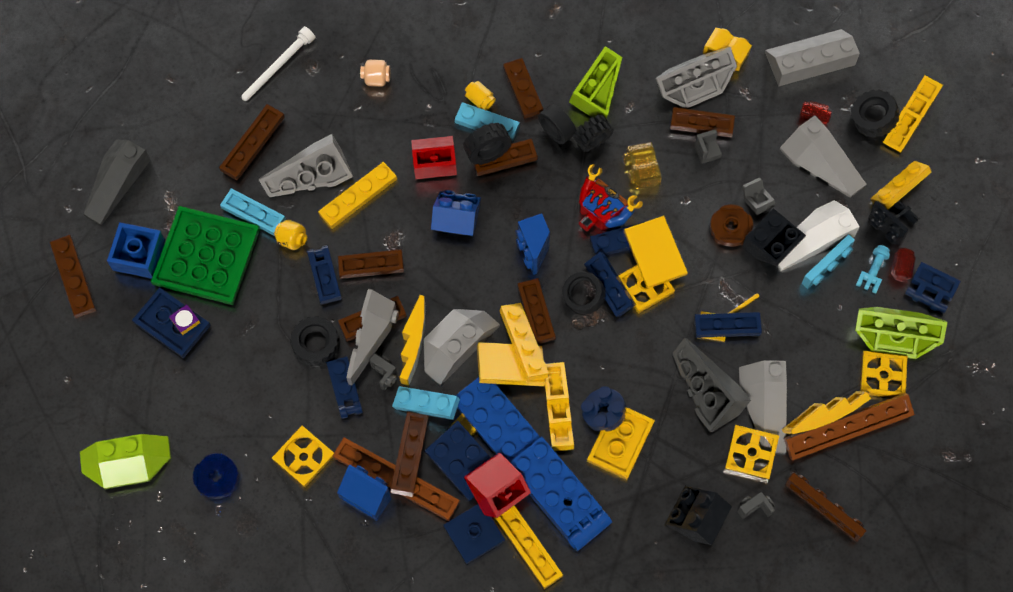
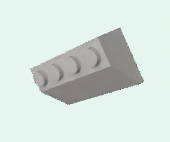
(812, 57)

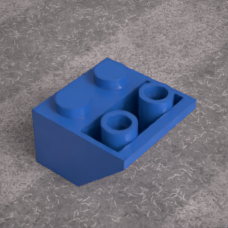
(455, 213)
(534, 240)
(364, 492)

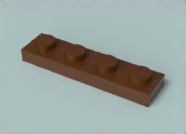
(252, 142)
(73, 276)
(409, 454)
(831, 511)

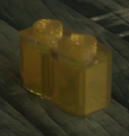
(643, 165)

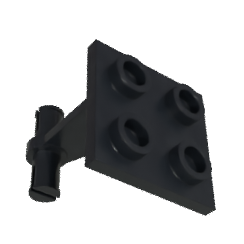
(889, 224)

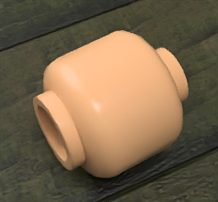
(375, 73)

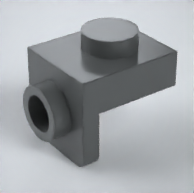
(757, 197)
(383, 366)
(751, 504)

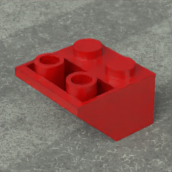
(434, 157)
(497, 486)

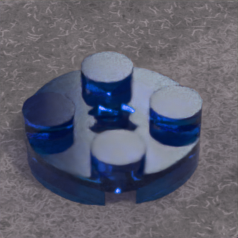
(225, 485)

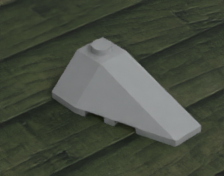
(819, 153)
(311, 168)
(377, 320)
(767, 389)

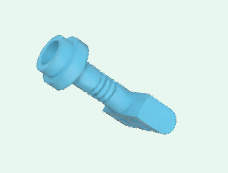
(881, 253)

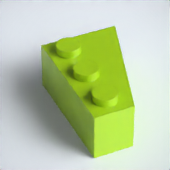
(597, 87)

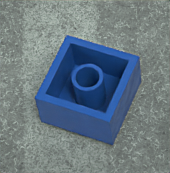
(136, 250)

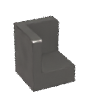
(707, 146)

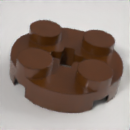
(723, 234)

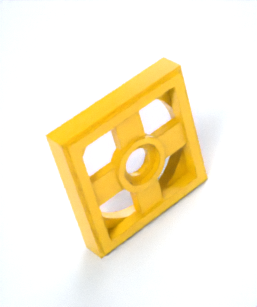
(637, 288)
(900, 360)
(750, 460)
(303, 479)

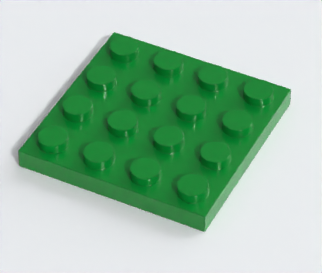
(205, 255)

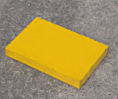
(655, 252)
(501, 366)
(619, 449)

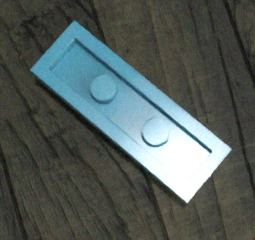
(476, 117)
(251, 211)
(829, 262)
(426, 402)

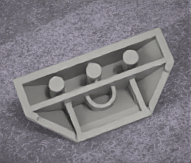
(697, 78)
(455, 341)

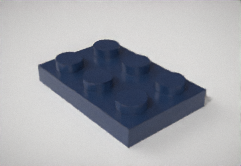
(155, 321)
(457, 455)

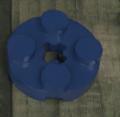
(593, 405)

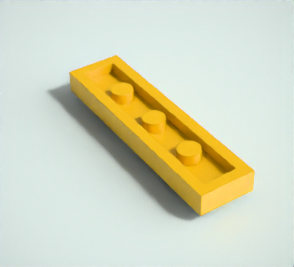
(357, 195)
(524, 342)
(529, 547)

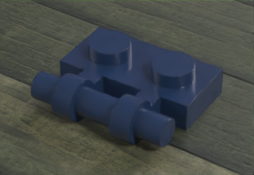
(935, 282)

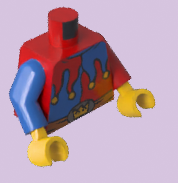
(603, 205)

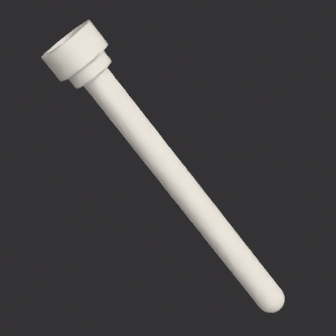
(305, 36)

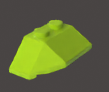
(899, 331)
(125, 460)

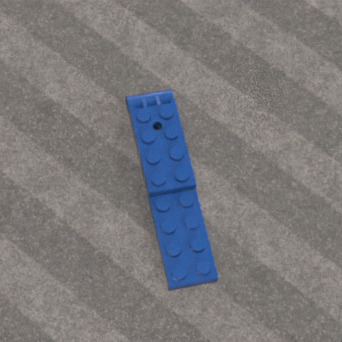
(533, 457)

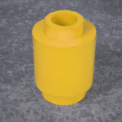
(480, 95)

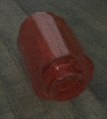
(816, 109)
(903, 264)

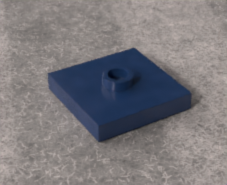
(473, 534)

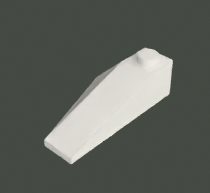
(823, 230)

